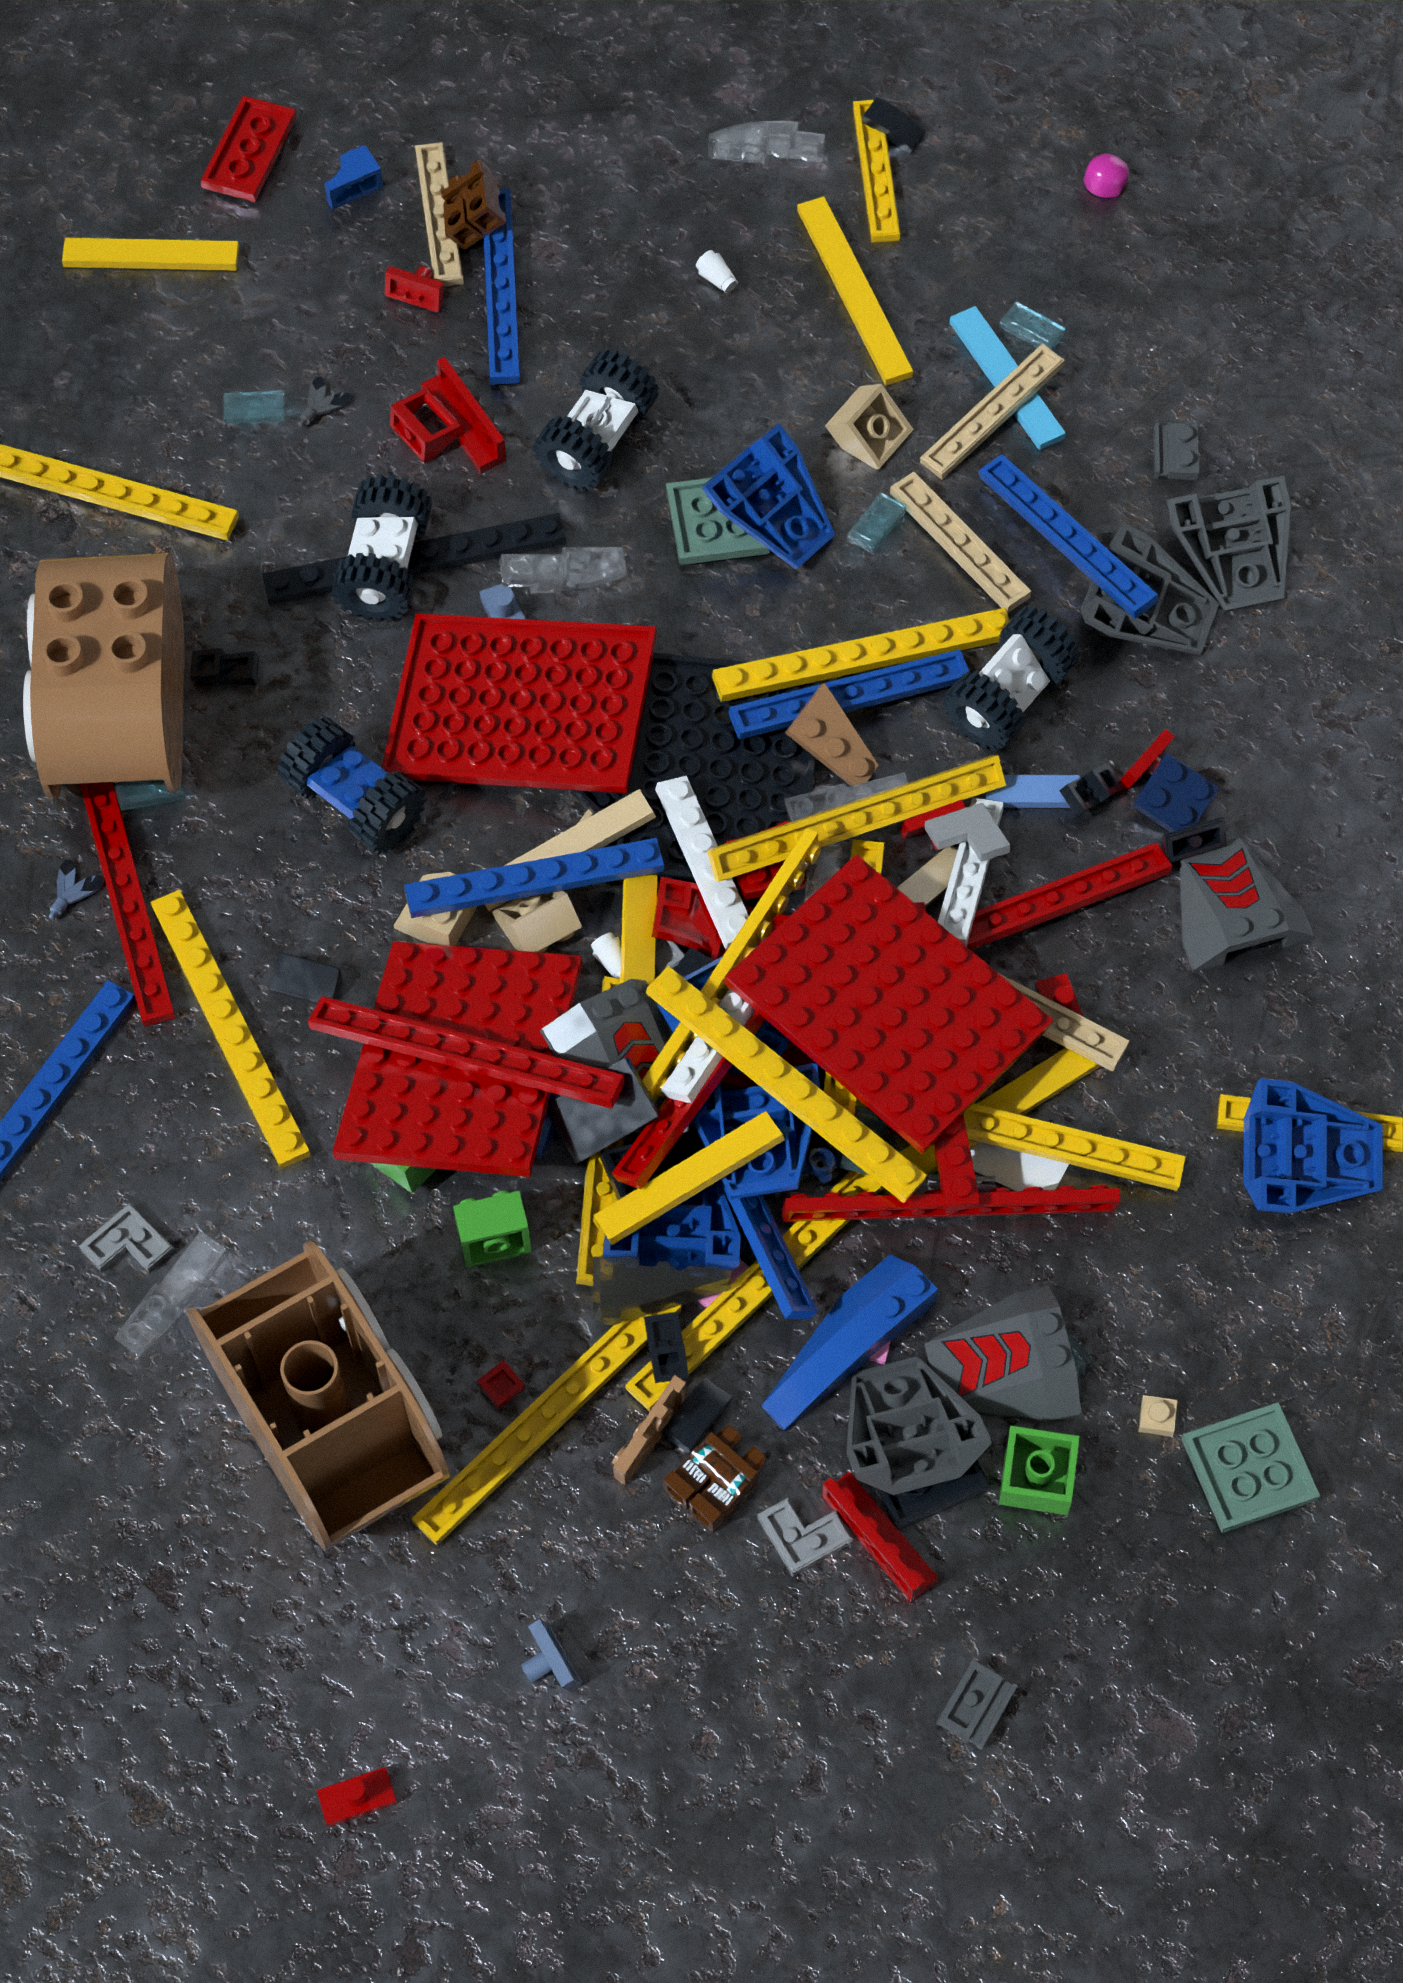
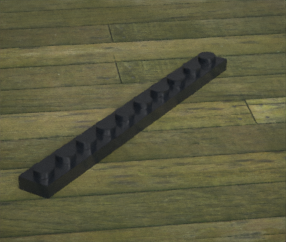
(427, 556)

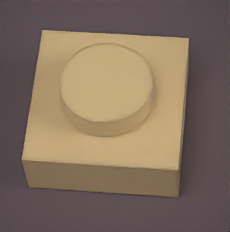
(1157, 1415)

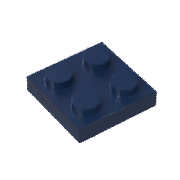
(1175, 795)

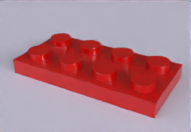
(248, 148)

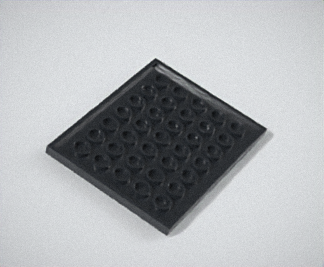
(734, 779)

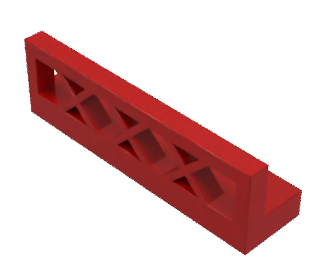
(480, 436)
(879, 1536)

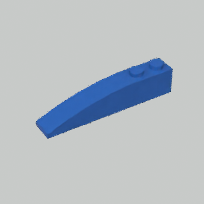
(851, 1332)

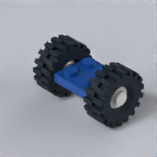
(376, 801)

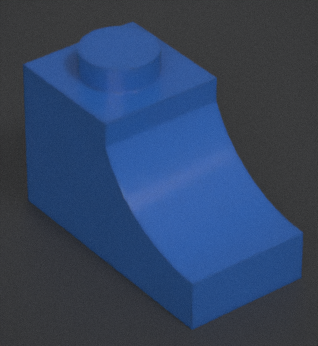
(356, 177)

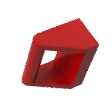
(412, 431)

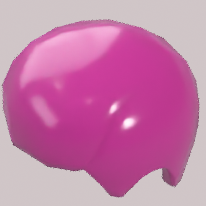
(1106, 175)

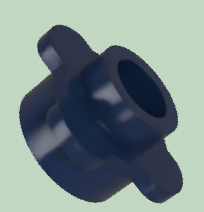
(822, 1156)

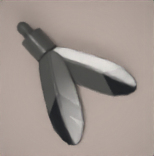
(319, 405)

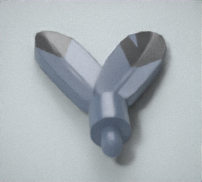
(69, 892)

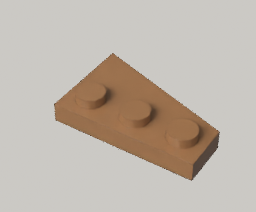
(832, 739)
(649, 1431)

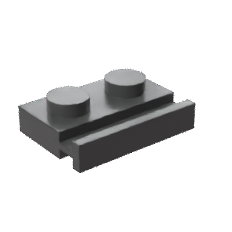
(1176, 451)
(976, 1704)

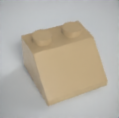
(869, 425)
(537, 920)
(436, 928)

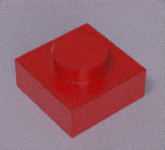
(501, 1385)

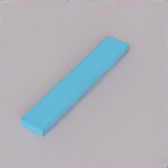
(997, 365)

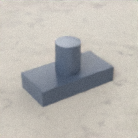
(500, 602)
(550, 1658)

